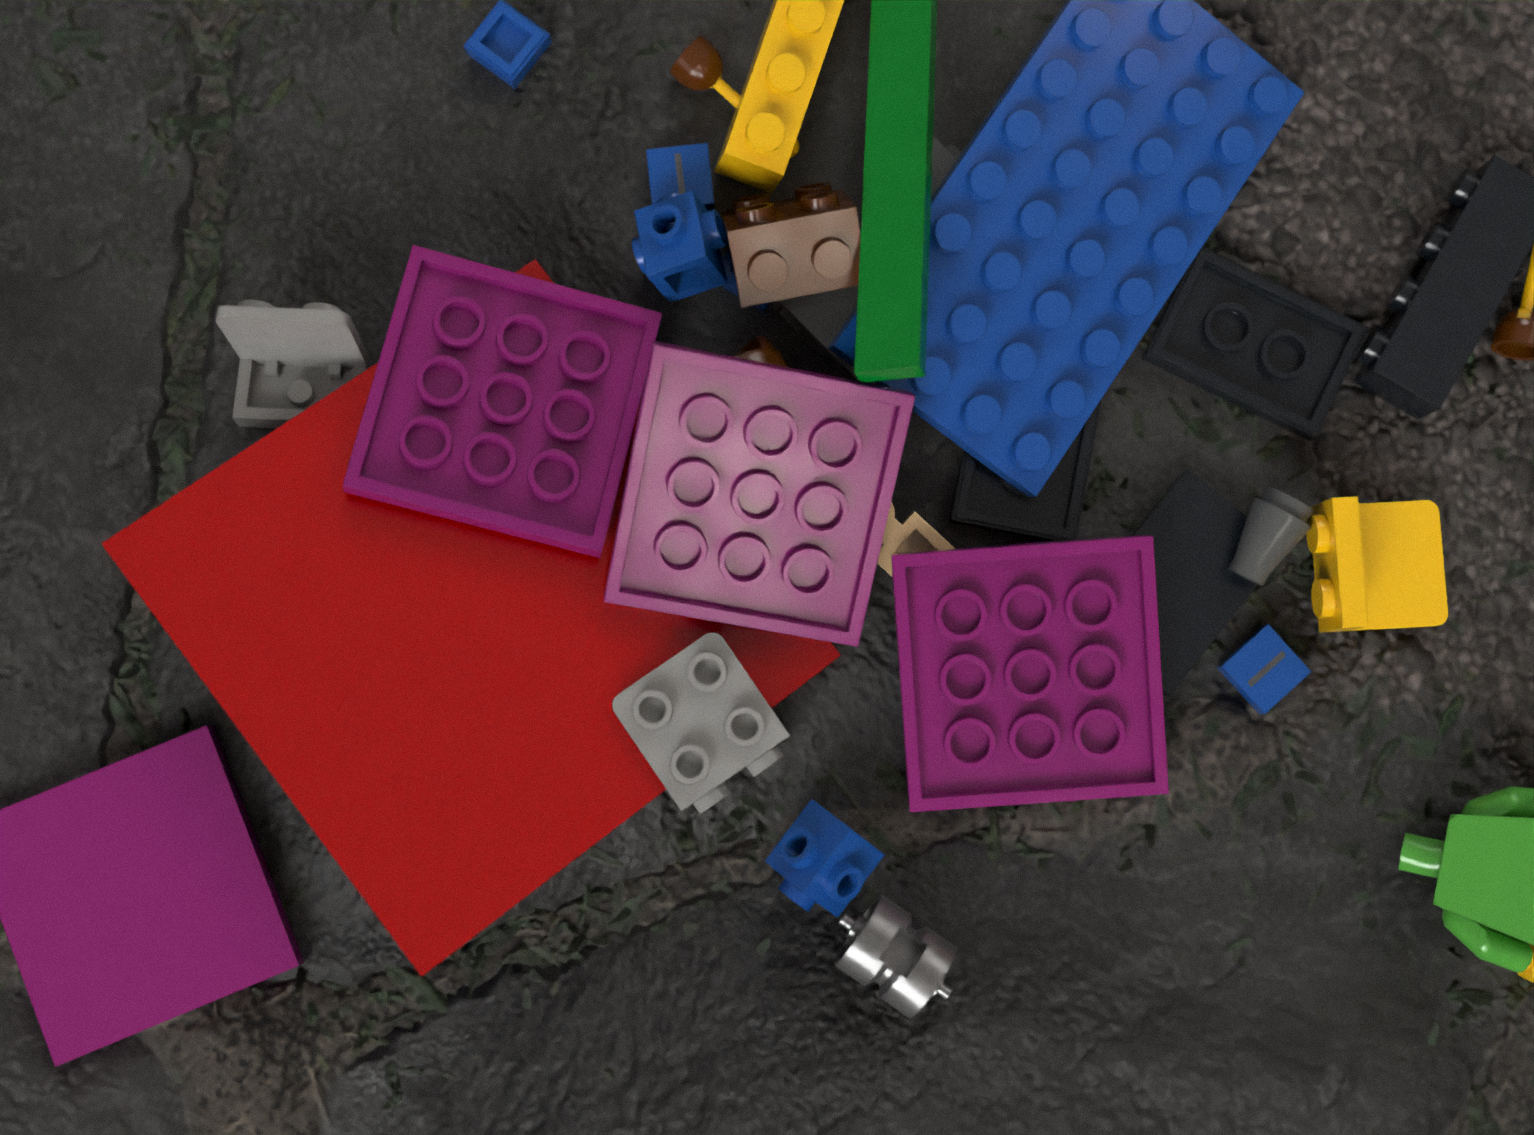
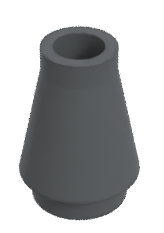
(1269, 534)

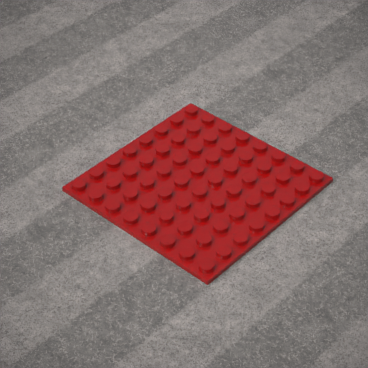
(417, 674)

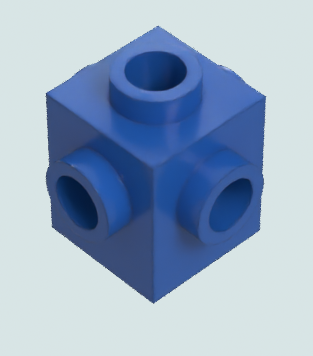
(680, 245)
(822, 860)

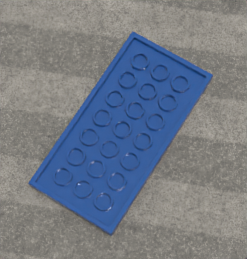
(1080, 220)

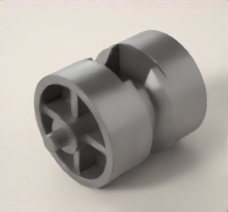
(902, 960)

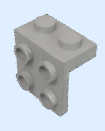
(288, 358)
(700, 722)

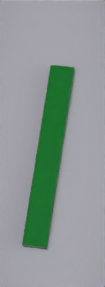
(896, 192)

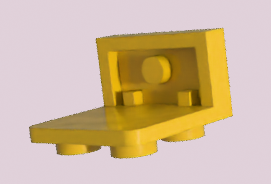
(1377, 565)

